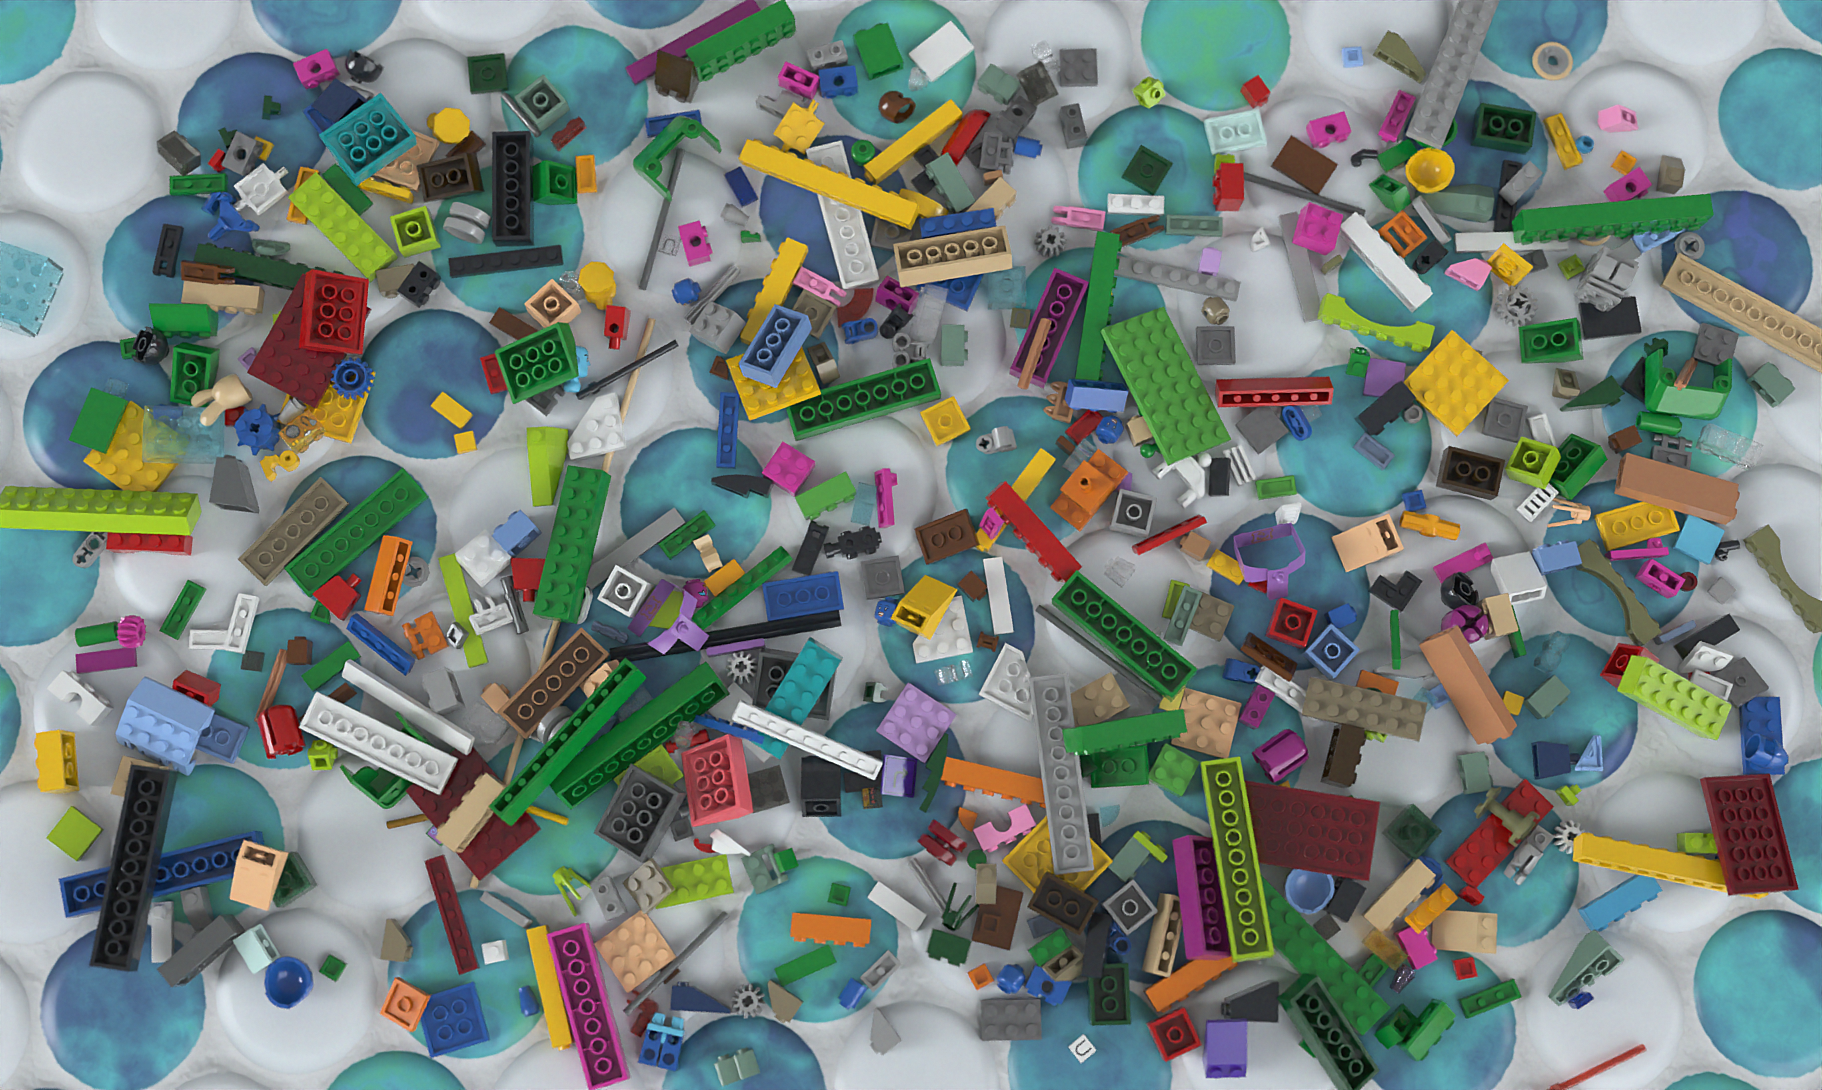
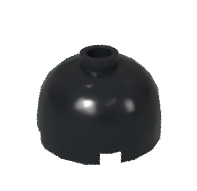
(362, 67)
(150, 347)
(1457, 591)

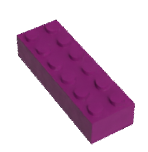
(1060, 305)
(1200, 899)

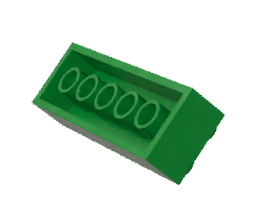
(742, 40)
(1124, 732)

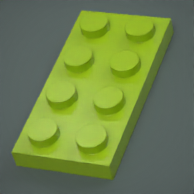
(698, 880)

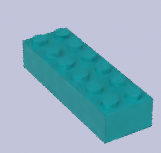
(800, 690)

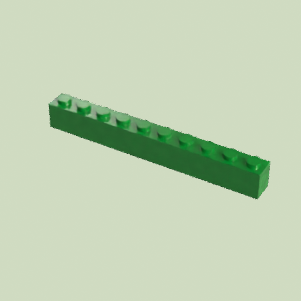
(567, 742)

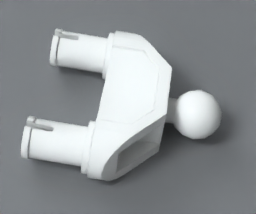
(1191, 473)

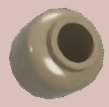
(1215, 310)

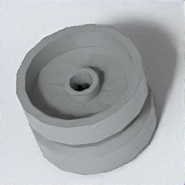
(467, 223)
(552, 723)

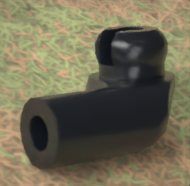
(1362, 154)
(1724, 547)

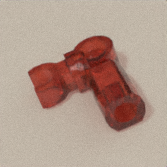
(649, 1008)

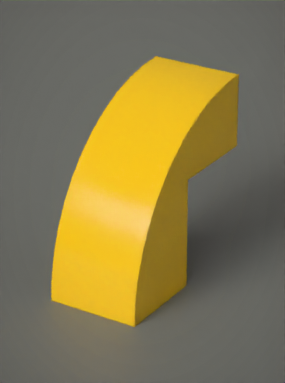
(928, 207)

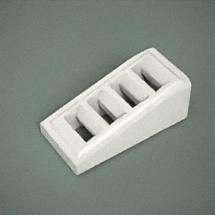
(1551, 491)
(1288, 513)

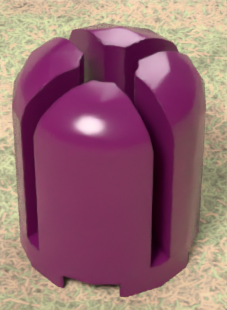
(1464, 616)
(1281, 754)

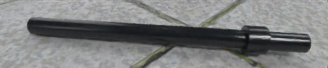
(595, 387)

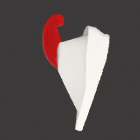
(721, 843)

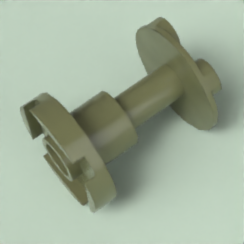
(1512, 820)

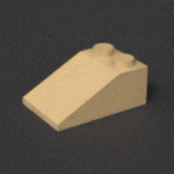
(1465, 932)

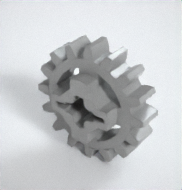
(1514, 313)

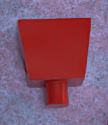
(616, 317)
(527, 576)
(339, 595)

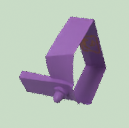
(1276, 579)
(683, 626)

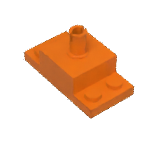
(1088, 489)

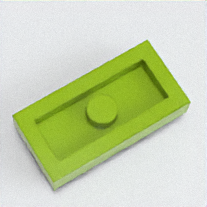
(1157, 851)

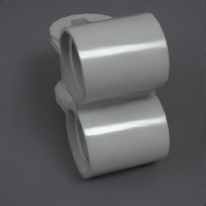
(909, 352)
(1000, 439)

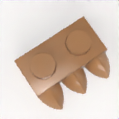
(1061, 410)

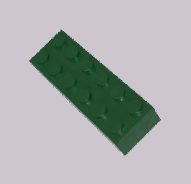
(1328, 1033)

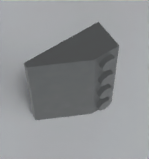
(771, 671)
(640, 813)

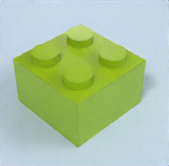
(415, 231)
(1533, 462)

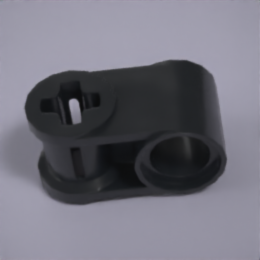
(1430, 256)
(896, 319)

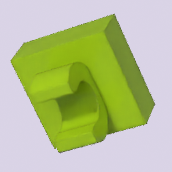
(1223, 159)
(1571, 266)
(1568, 794)

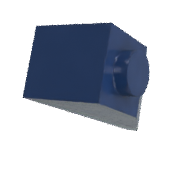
(693, 999)

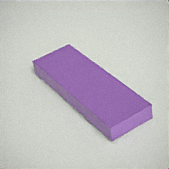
(735, 647)

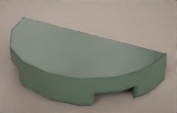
(268, 247)

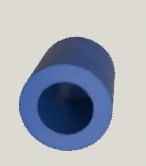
(1028, 147)
(852, 994)

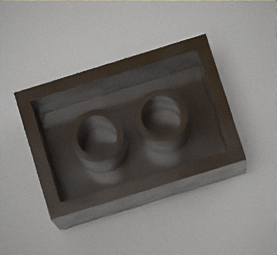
(1470, 473)
(1343, 756)
(1063, 903)

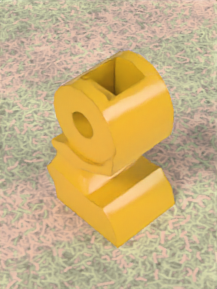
(287, 460)

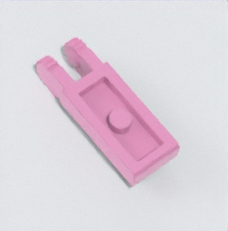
(1080, 217)
(818, 285)

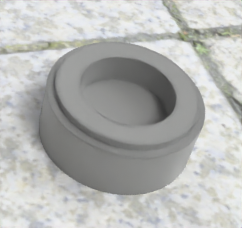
(1412, 415)

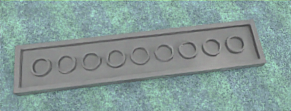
(1451, 71)
(1060, 775)

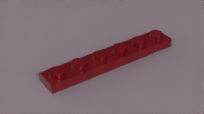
(451, 914)

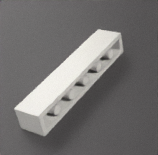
(1384, 262)

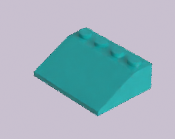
(368, 139)

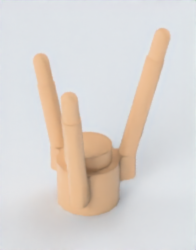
(1578, 512)

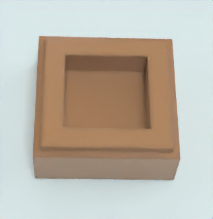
(990, 177)

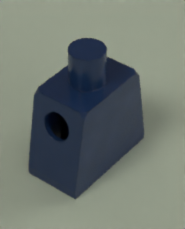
(1552, 759)

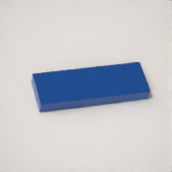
(656, 124)

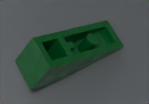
(1599, 396)

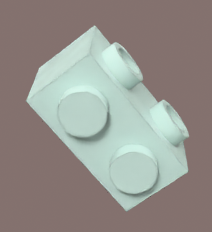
(256, 948)

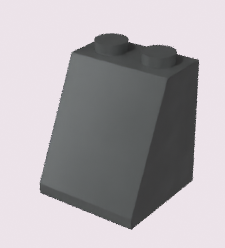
(233, 486)

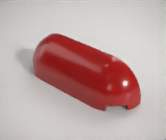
(965, 134)

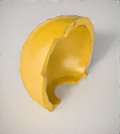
(1430, 170)

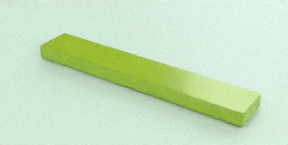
(462, 609)

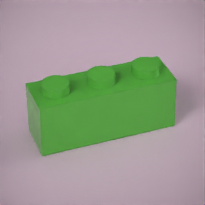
(826, 496)

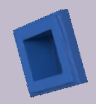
(211, 204)

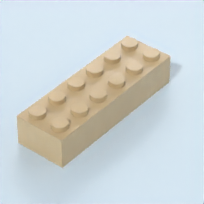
(953, 256)

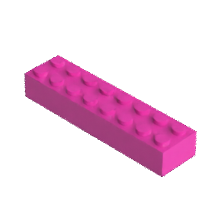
(588, 1006)

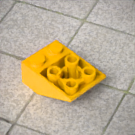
(924, 606)

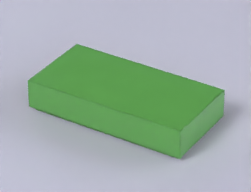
(1276, 487)

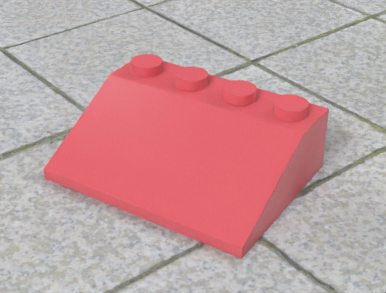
(717, 781)

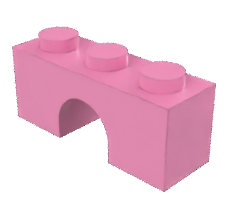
(989, 837)

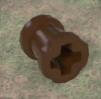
(987, 641)

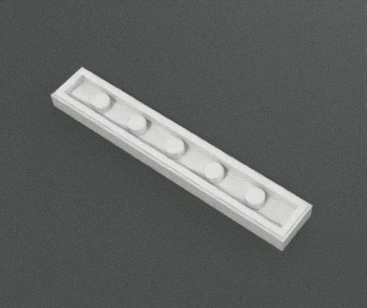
(1493, 240)

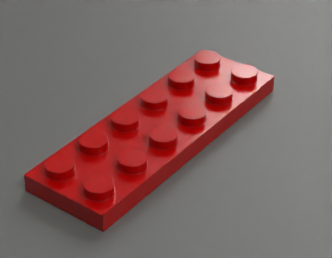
(1490, 840)

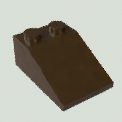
(675, 77)
(450, 177)

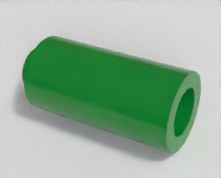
(1658, 423)
(96, 634)

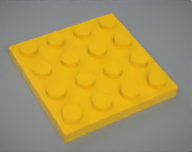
(1455, 383)
(761, 399)
(336, 413)
(124, 460)
(1034, 856)

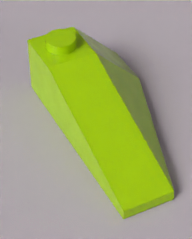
(546, 458)

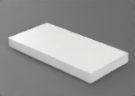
(726, 709)

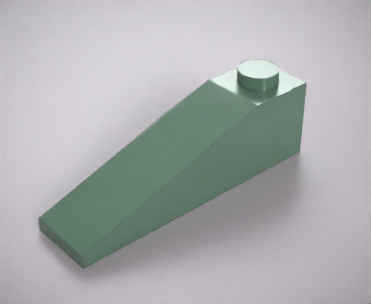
(1463, 201)
(1589, 961)

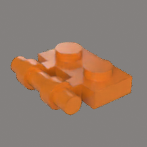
(431, 633)

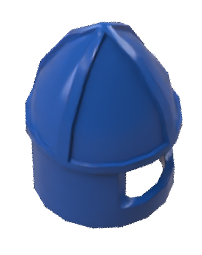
(1765, 752)

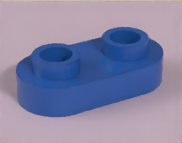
(1297, 422)

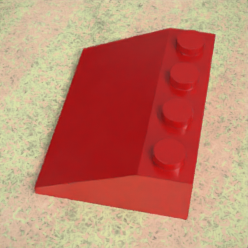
(333, 312)

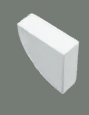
(1259, 240)

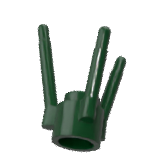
(953, 920)

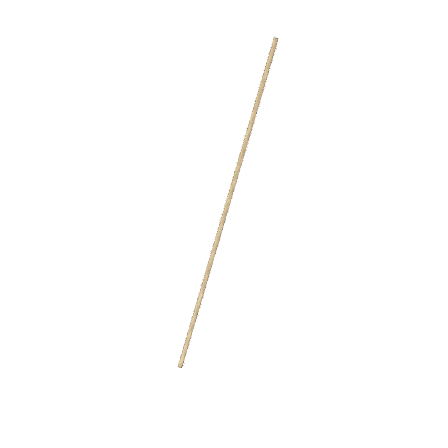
(555, 624)

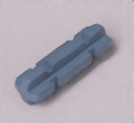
(609, 632)

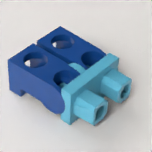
(666, 1037)

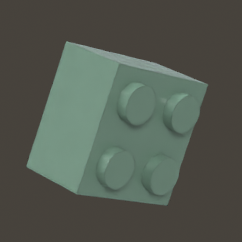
(542, 103)

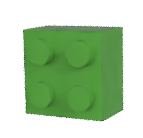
(1172, 770)

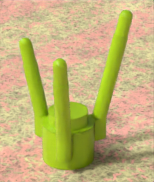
(563, 877)

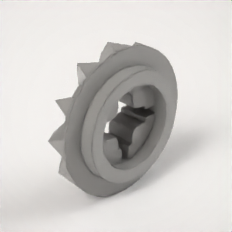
(1687, 238)
(423, 573)

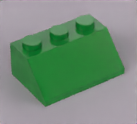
(184, 320)
(1577, 465)
(1427, 1029)

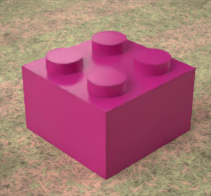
(1317, 228)
(788, 469)

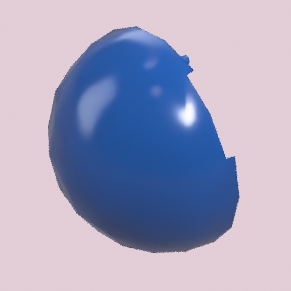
(288, 982)

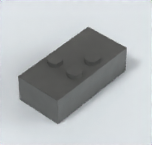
(201, 950)

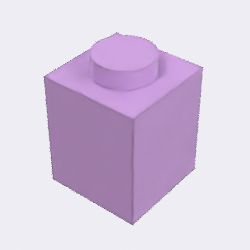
(1209, 261)

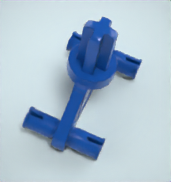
(230, 218)

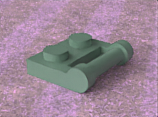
(758, 871)

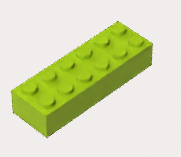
(343, 226)
(1674, 697)

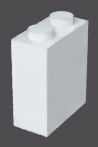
(1518, 577)

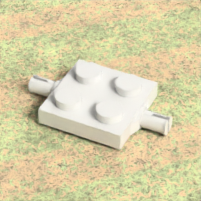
(260, 189)

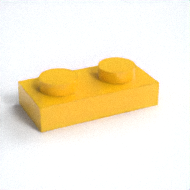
(1225, 566)

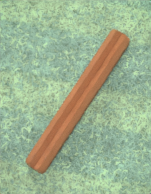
(1034, 353)
(1686, 373)
(273, 682)

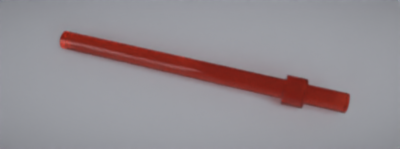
(1599, 1068)

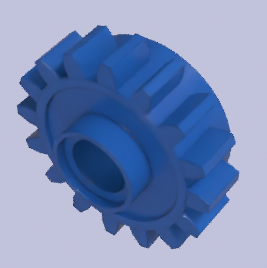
(359, 385)

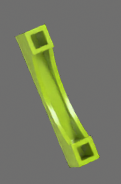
(1335, 311)

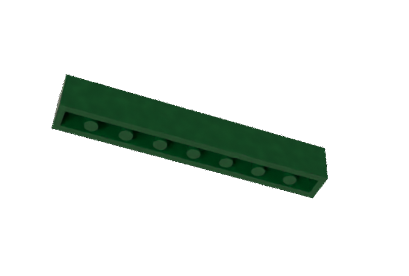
(254, 268)

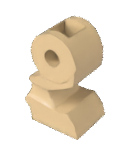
(708, 552)

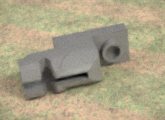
(782, 104)
(1528, 854)

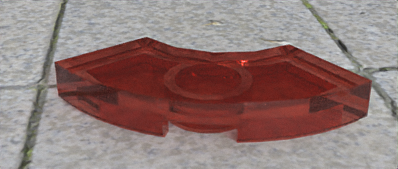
(856, 307)

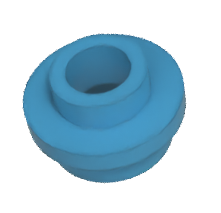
(1584, 144)

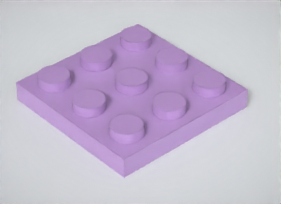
(916, 722)

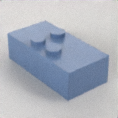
(775, 345)

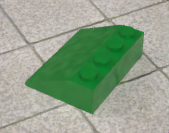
(538, 361)

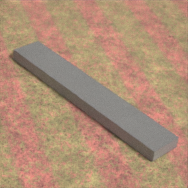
(1300, 269)
(635, 547)

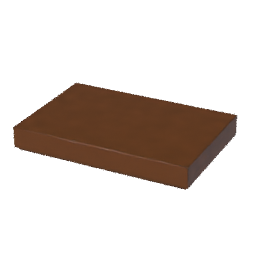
(1304, 165)
(946, 536)
(1269, 656)
(1008, 906)

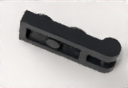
(168, 250)
(810, 549)

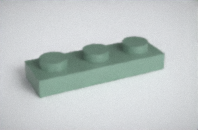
(1194, 225)
(1182, 615)

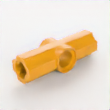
(1429, 525)

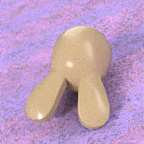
(227, 393)

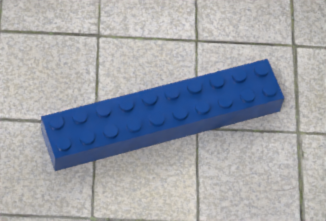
(177, 872)

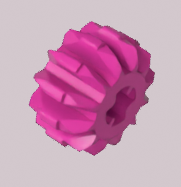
(131, 631)

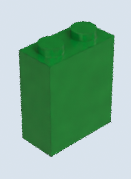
(878, 51)

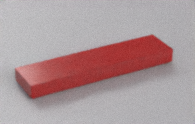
(1169, 534)

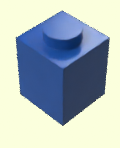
(1341, 616)

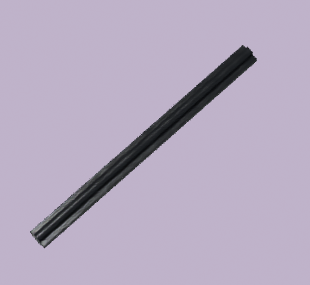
(733, 635)

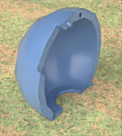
(1308, 890)

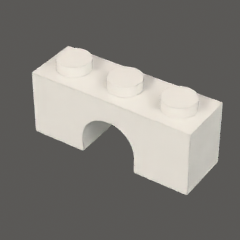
(93, 707)

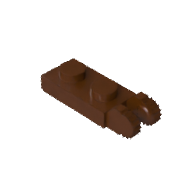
(1138, 230)
(205, 272)

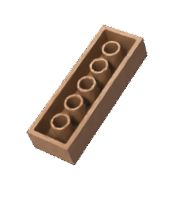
(553, 682)

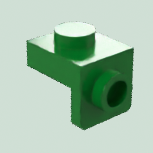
(1358, 362)

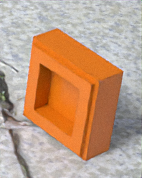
(980, 976)

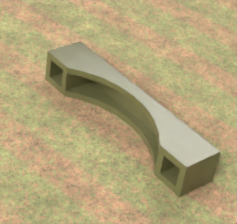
(1766, 548)
(1638, 623)

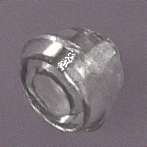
(917, 79)
(569, 282)

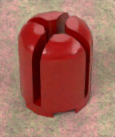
(280, 731)

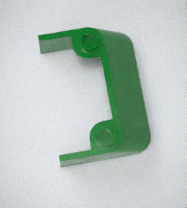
(648, 163)
(1691, 401)
(380, 784)

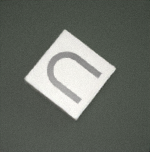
(1082, 1048)

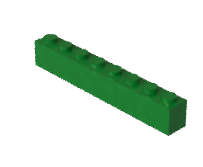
(1097, 306)

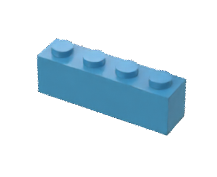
(1618, 901)

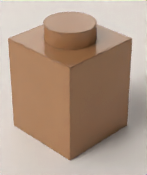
(1194, 545)

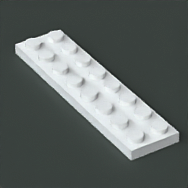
(845, 224)
(378, 743)

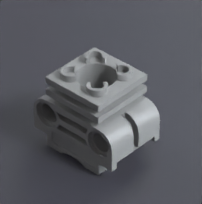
(1606, 279)

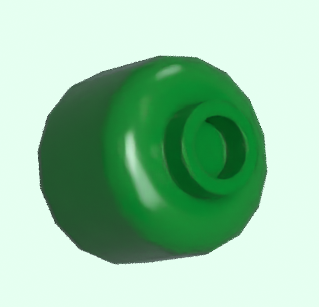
(862, 152)

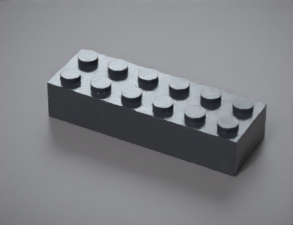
(512, 189)

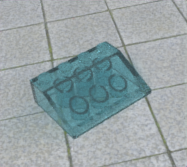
(178, 436)

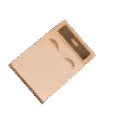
(1367, 543)
(257, 874)

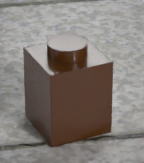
(1624, 439)
(973, 587)
(299, 651)

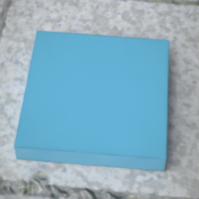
(1698, 539)

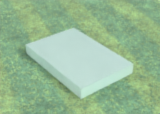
(1235, 132)

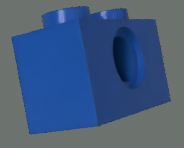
(844, 74)
(1034, 983)

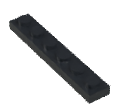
(506, 261)

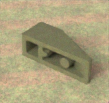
(1397, 54)

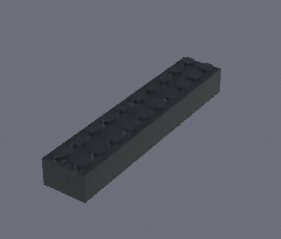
(133, 868)

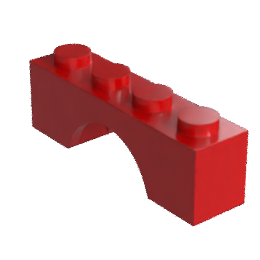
(149, 543)

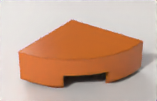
(967, 818)

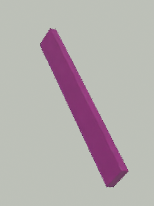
(646, 66)

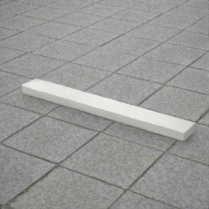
(408, 707)
(807, 739)

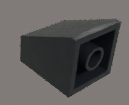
(820, 787)
(1254, 1003)

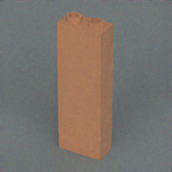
(1677, 489)
(1468, 685)

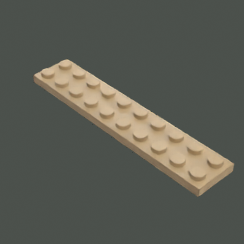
(1745, 310)

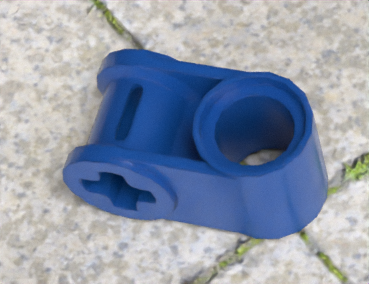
(858, 330)
(1237, 671)
(1116, 935)

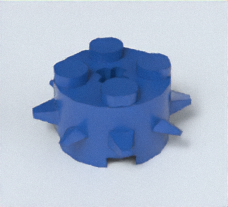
(248, 426)

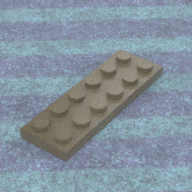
(293, 531)
(1364, 709)

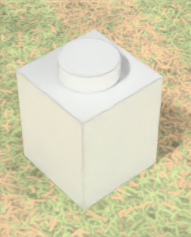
(495, 951)

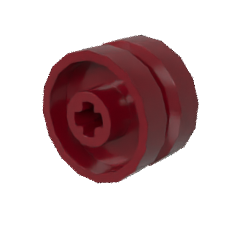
(940, 845)

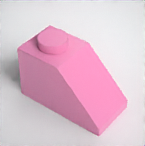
(1617, 119)
(1470, 272)

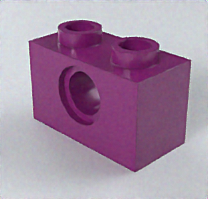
(891, 294)
(1256, 707)

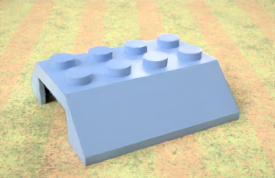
(163, 724)

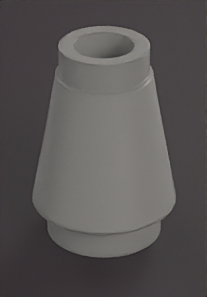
(734, 215)
(291, 411)

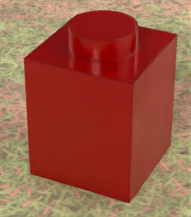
(1255, 92)

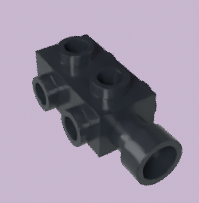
(859, 543)

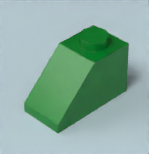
(1391, 193)
(1395, 1026)

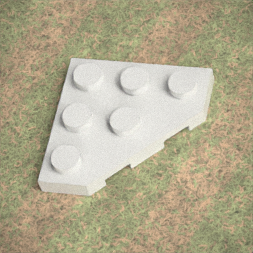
(599, 430)
(949, 638)
(1009, 683)

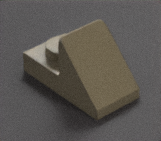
(1565, 384)

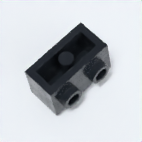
(419, 284)

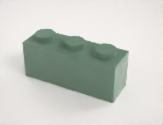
(949, 183)

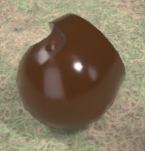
(891, 103)

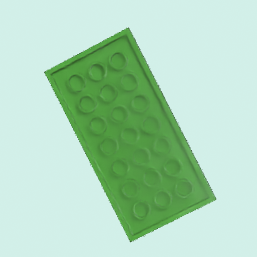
(1165, 385)

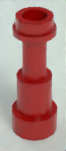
(698, 738)

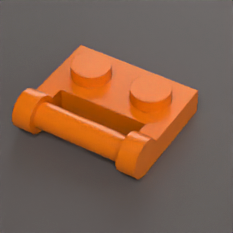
(1406, 230)

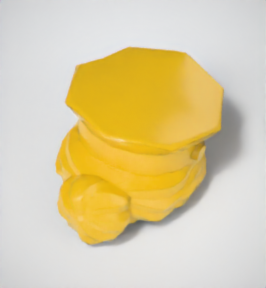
(449, 125)
(598, 284)

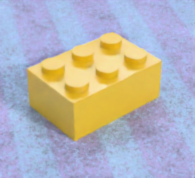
(56, 761)

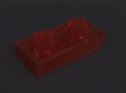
(572, 129)

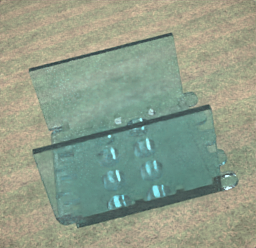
(25, 288)

